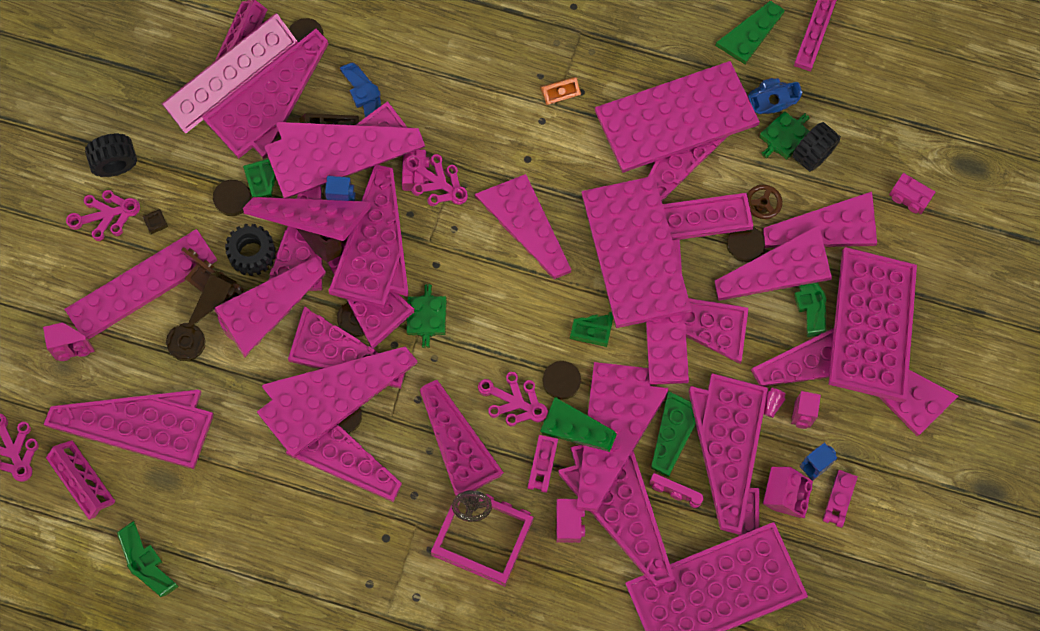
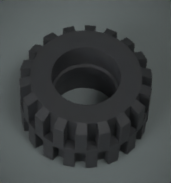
(816, 146)
(110, 155)
(246, 236)

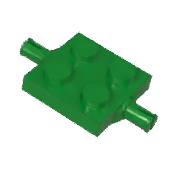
(784, 135)
(428, 316)

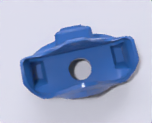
(786, 92)

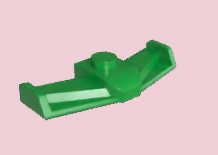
(813, 301)
(143, 561)

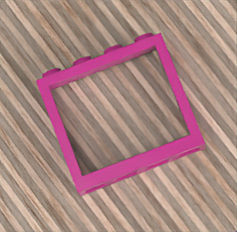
(474, 567)

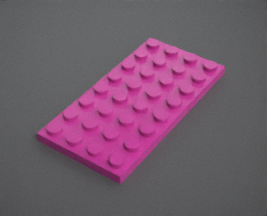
(676, 116)
(636, 252)
(873, 325)
(721, 586)

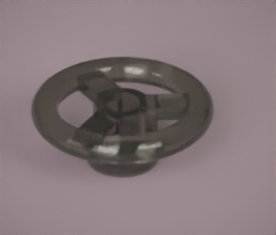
(472, 501)

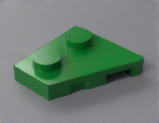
(592, 329)

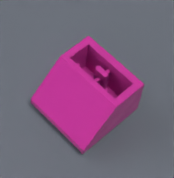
(66, 342)
(788, 491)

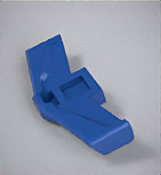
(364, 91)

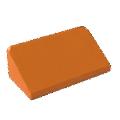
(560, 90)

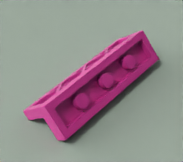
(243, 24)
(75, 479)

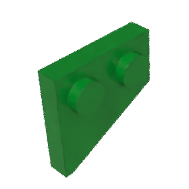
(260, 178)

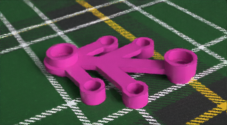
(438, 182)
(106, 214)
(514, 401)
(13, 449)

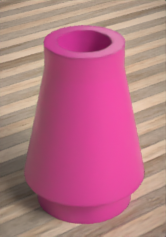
(774, 400)

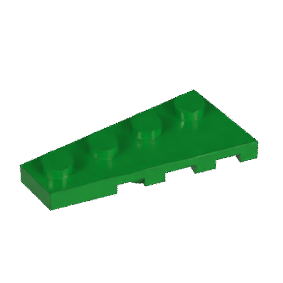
(749, 35)
(574, 426)
(673, 433)

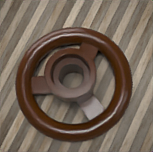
(760, 208)

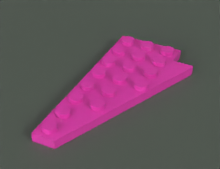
(251, 113)
(322, 150)
(373, 252)
(318, 400)
(625, 404)
(151, 425)
(729, 432)
(628, 518)

